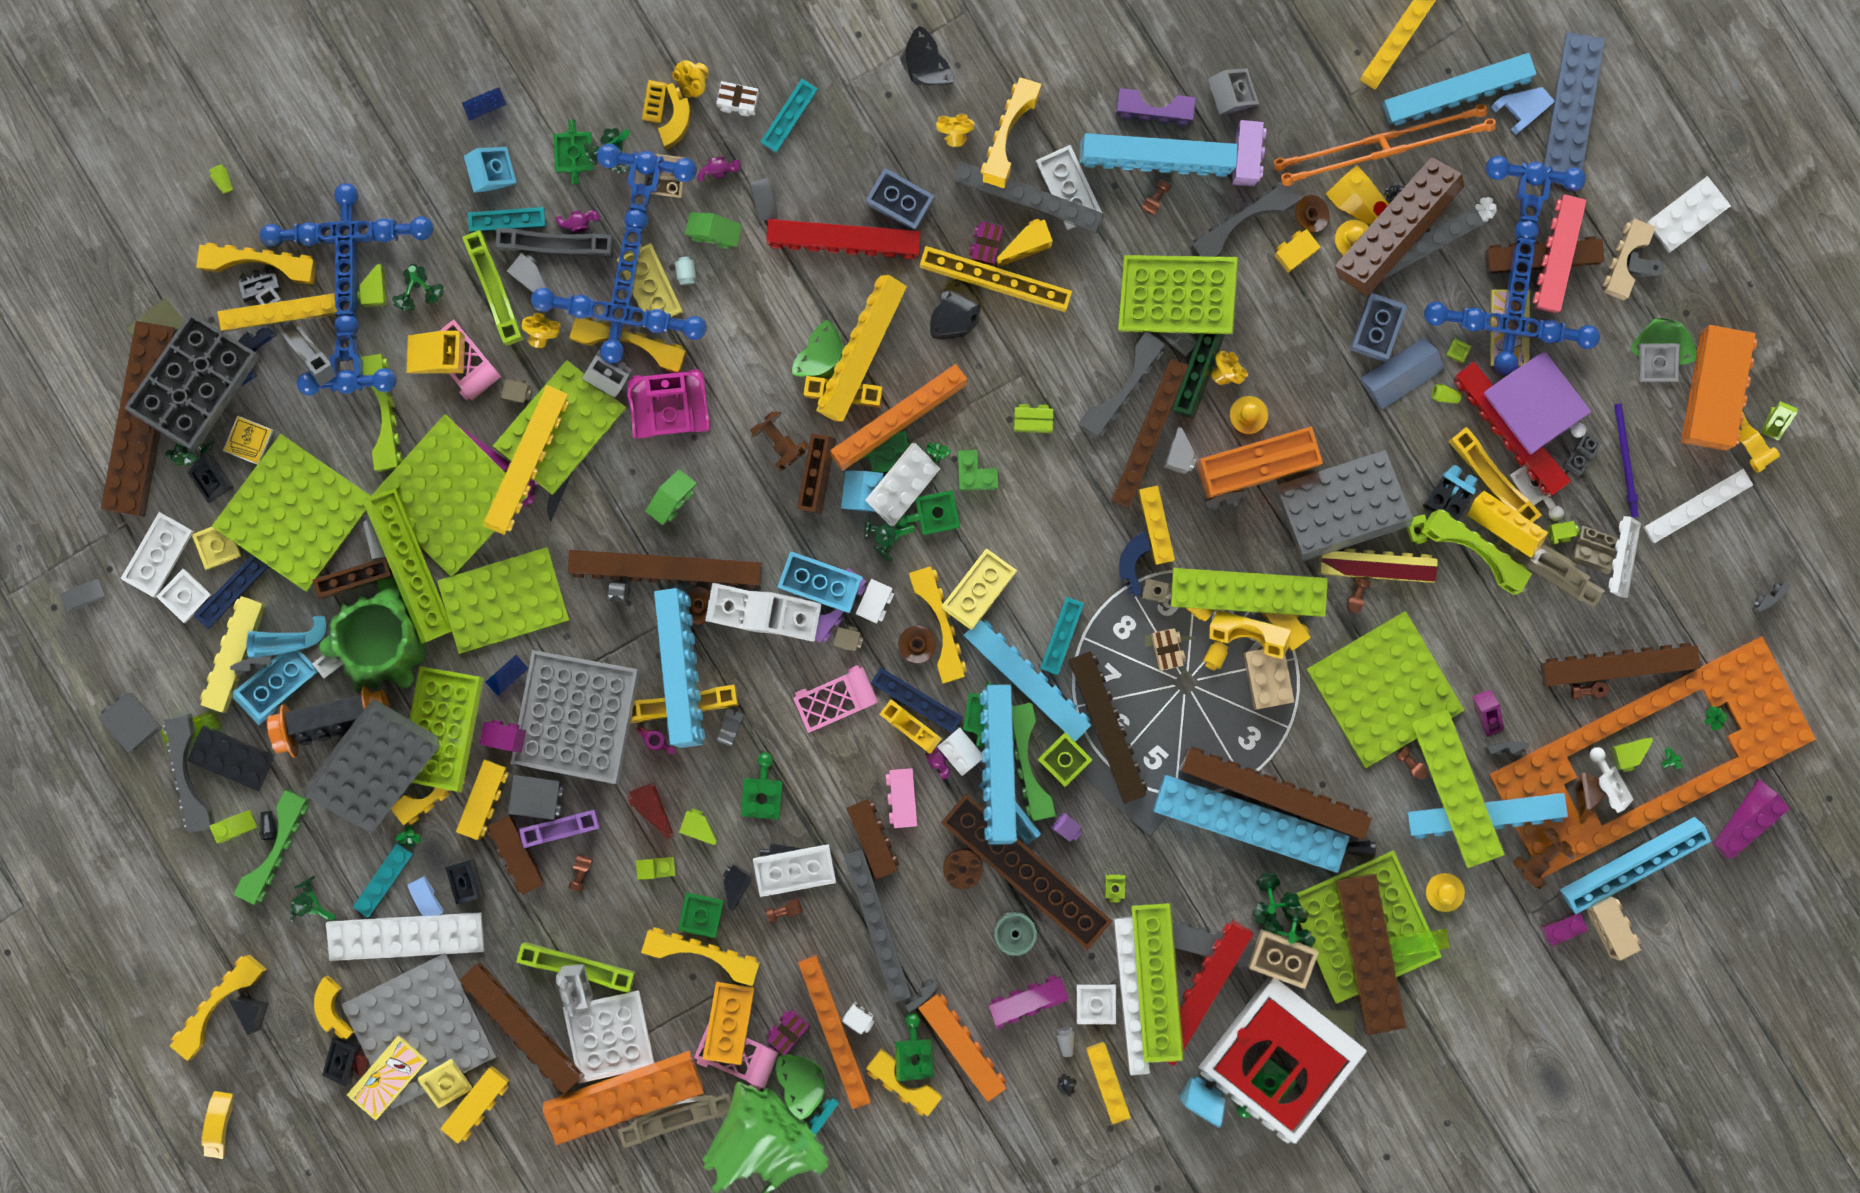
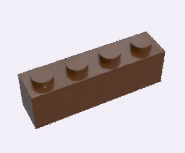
(816, 474)
(352, 578)
(872, 839)
(518, 859)

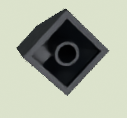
(735, 884)

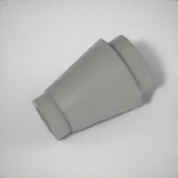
(1066, 1038)

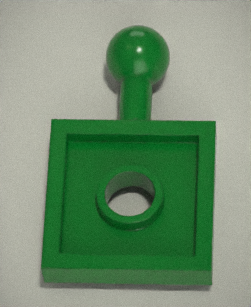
(925, 507)
(770, 788)
(906, 1049)
(1272, 1070)

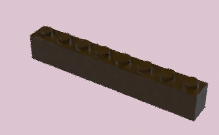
(1107, 727)

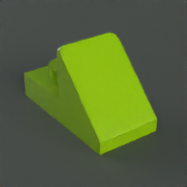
(1778, 420)
(655, 868)

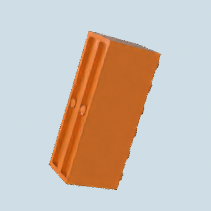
(1719, 388)
(1259, 462)

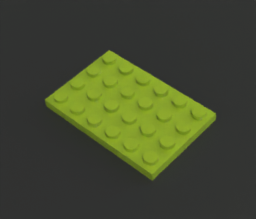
(1178, 294)
(581, 427)
(503, 600)
(448, 708)

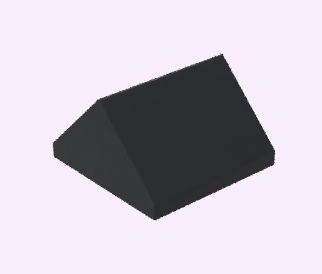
(209, 478)
(465, 881)
(250, 1013)
(341, 1061)

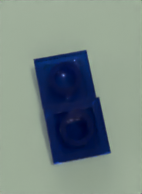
(484, 103)
(507, 675)

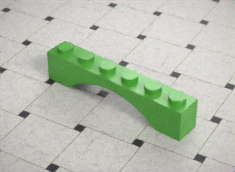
(1039, 801)
(289, 810)

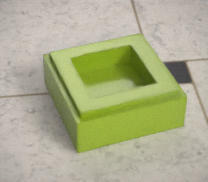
(1458, 350)

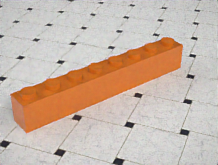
(899, 417)
(834, 1031)

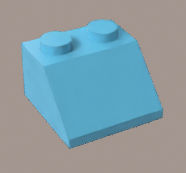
(489, 169)
(857, 488)

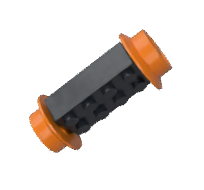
(317, 722)

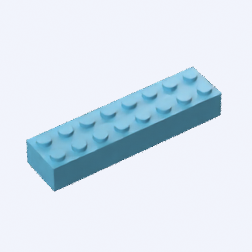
(1158, 154)
(679, 668)
(998, 764)

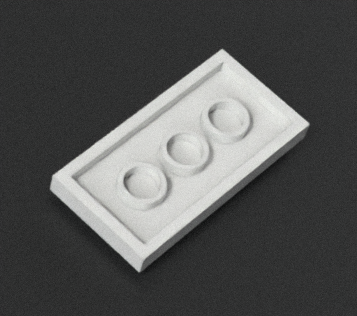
(1066, 179)
(1688, 214)
(902, 484)
(157, 554)
(1625, 558)
(794, 870)

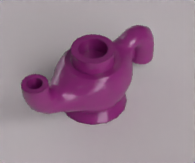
(718, 167)
(577, 221)
(655, 740)
(937, 760)

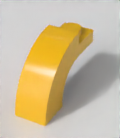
(678, 125)
(910, 726)
(325, 1008)
(216, 1124)

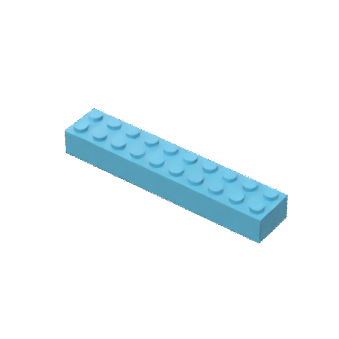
(1250, 823)

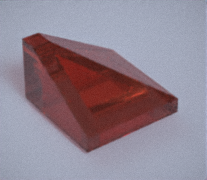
(360, 1064)

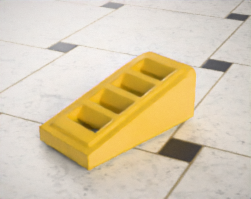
(659, 85)

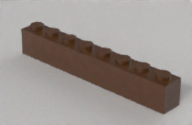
(1149, 433)
(1621, 665)
(522, 1028)

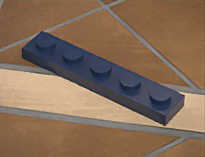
(231, 591)
(916, 700)

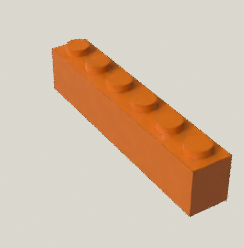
(962, 1047)

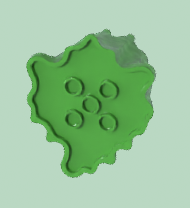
(375, 639)
(762, 1138)

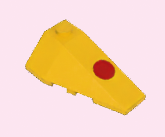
(1358, 196)

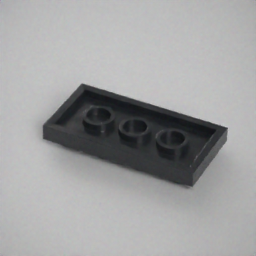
(231, 758)

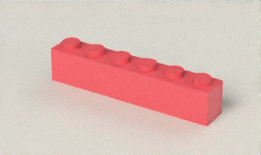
(1560, 254)

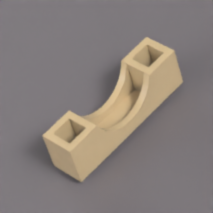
(1620, 282)

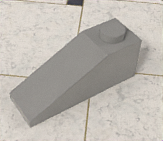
(527, 273)

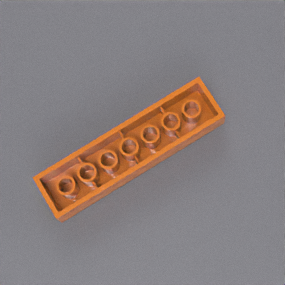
(623, 1097)

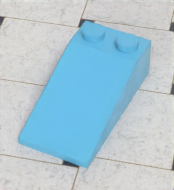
(819, 582)
(274, 685)
(1203, 1100)

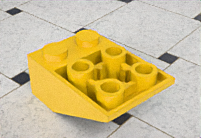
(436, 352)

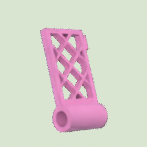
(478, 379)
(858, 688)
(758, 1069)

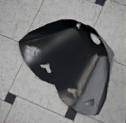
(922, 62)
(955, 312)

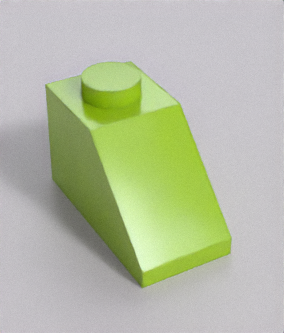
(373, 288)
(1630, 753)
(233, 826)
(698, 827)

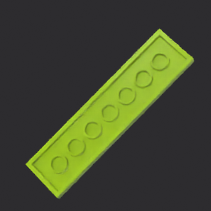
(408, 565)
(1249, 592)
(1457, 789)
(1157, 983)

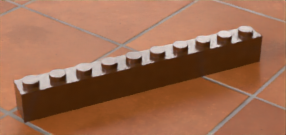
(664, 568)

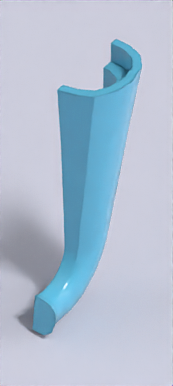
(267, 644)

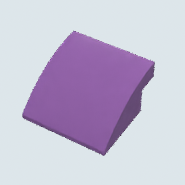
(1537, 402)

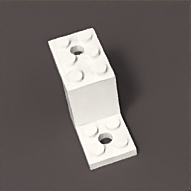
(763, 612)

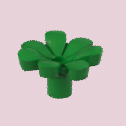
(937, 451)
(1716, 718)
(1671, 759)
(408, 837)

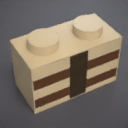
(1167, 649)

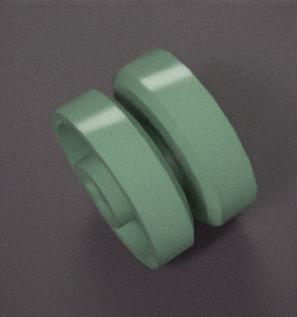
(1003, 933)

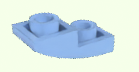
(424, 897)

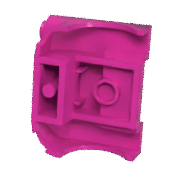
(668, 404)

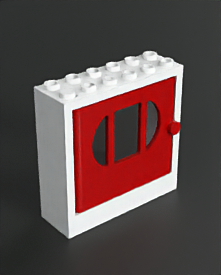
(1323, 1064)

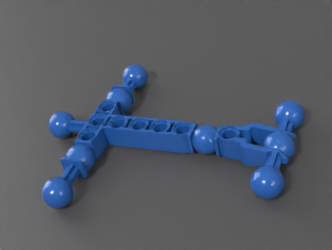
(635, 221)
(1526, 233)
(346, 323)

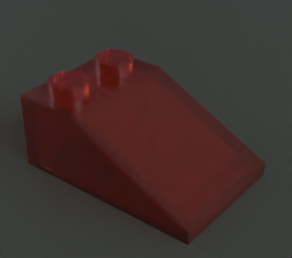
(649, 805)

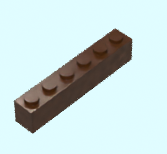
(1586, 253)

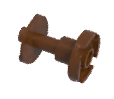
(783, 445)
(1539, 864)
(962, 869)

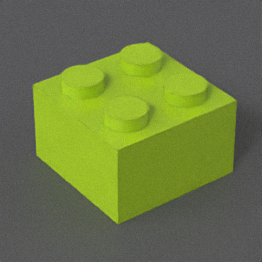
(1064, 759)

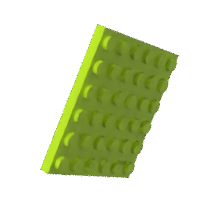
(447, 493)
(293, 513)
(1382, 687)
(1326, 924)

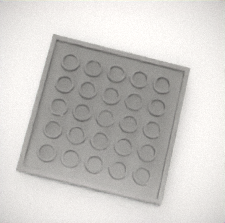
(576, 716)
(428, 1013)

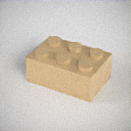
(1268, 679)
(1614, 928)
(1283, 960)

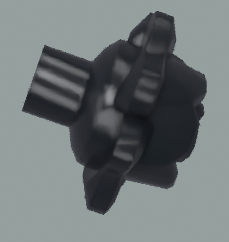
(1391, 192)
(1066, 1085)

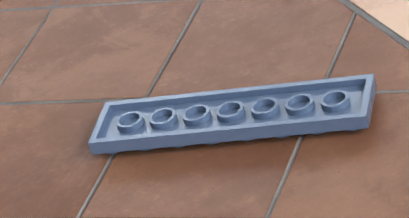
(1573, 102)

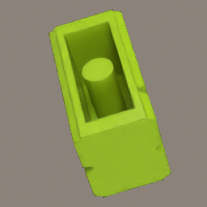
(1033, 419)

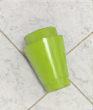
(221, 178)
(1445, 394)

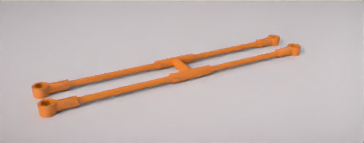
(1480, 111)

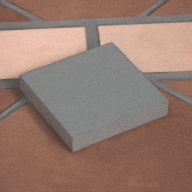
(1659, 362)

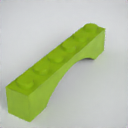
(493, 287)
(385, 453)
(1507, 572)
(597, 972)

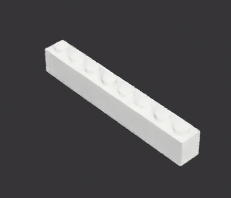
(1129, 994)

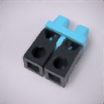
(1451, 487)

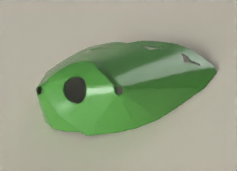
(1661, 332)
(820, 355)
(801, 1083)

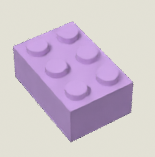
(1249, 153)

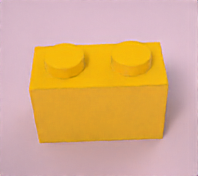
(1297, 250)

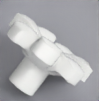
(1486, 208)

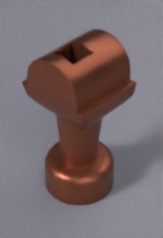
(1151, 203)
(1355, 603)
(1596, 690)
(1416, 769)
(581, 865)
(791, 909)

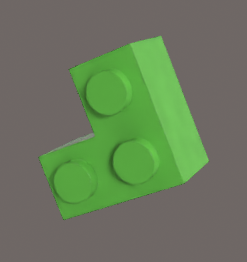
(713, 229)
(973, 478)
(671, 497)

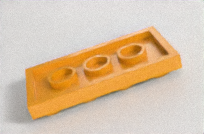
(728, 1023)

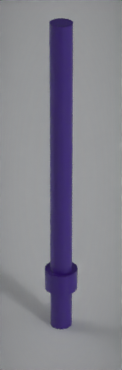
(1632, 497)

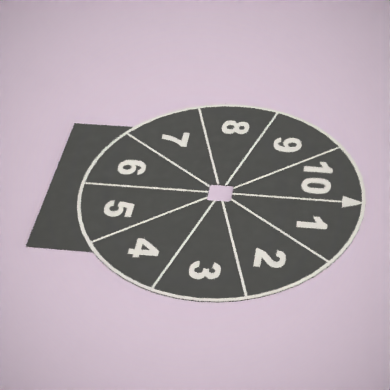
(1159, 716)

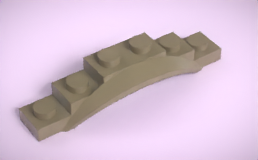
(1557, 570)
(674, 1117)

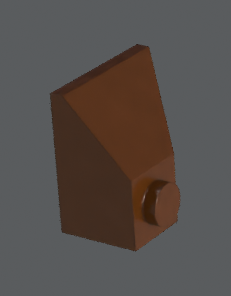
(1588, 796)

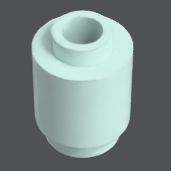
(685, 271)

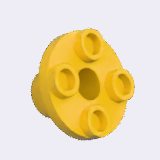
(691, 78)
(955, 129)
(1348, 234)
(540, 329)
(1228, 369)
(1248, 415)
(1445, 892)

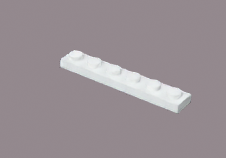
(1698, 506)

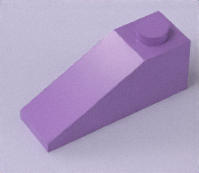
(1067, 827)

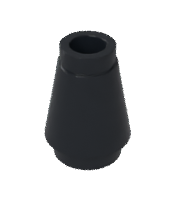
(267, 826)
(1362, 848)

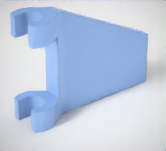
(1525, 106)

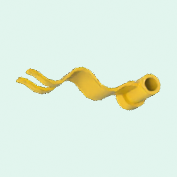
(1756, 446)

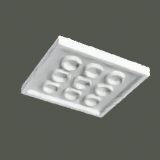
(610, 1036)

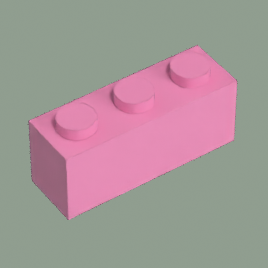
(902, 798)

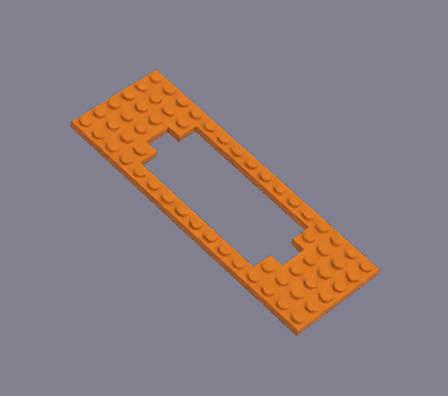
(1743, 679)

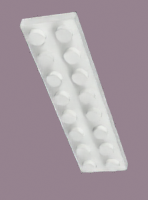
(405, 936)

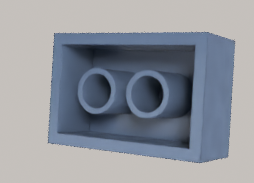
(900, 200)
(1378, 327)

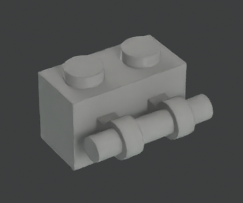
(606, 376)
(574, 988)

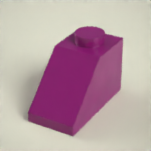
(1488, 712)

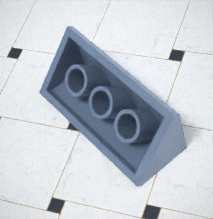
(1403, 373)

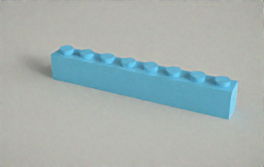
(1459, 89)
(1027, 680)
(1501, 812)
(1635, 865)

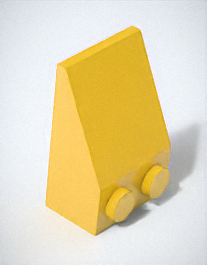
(1030, 241)

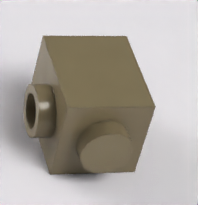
(517, 391)
(1155, 591)
(848, 638)

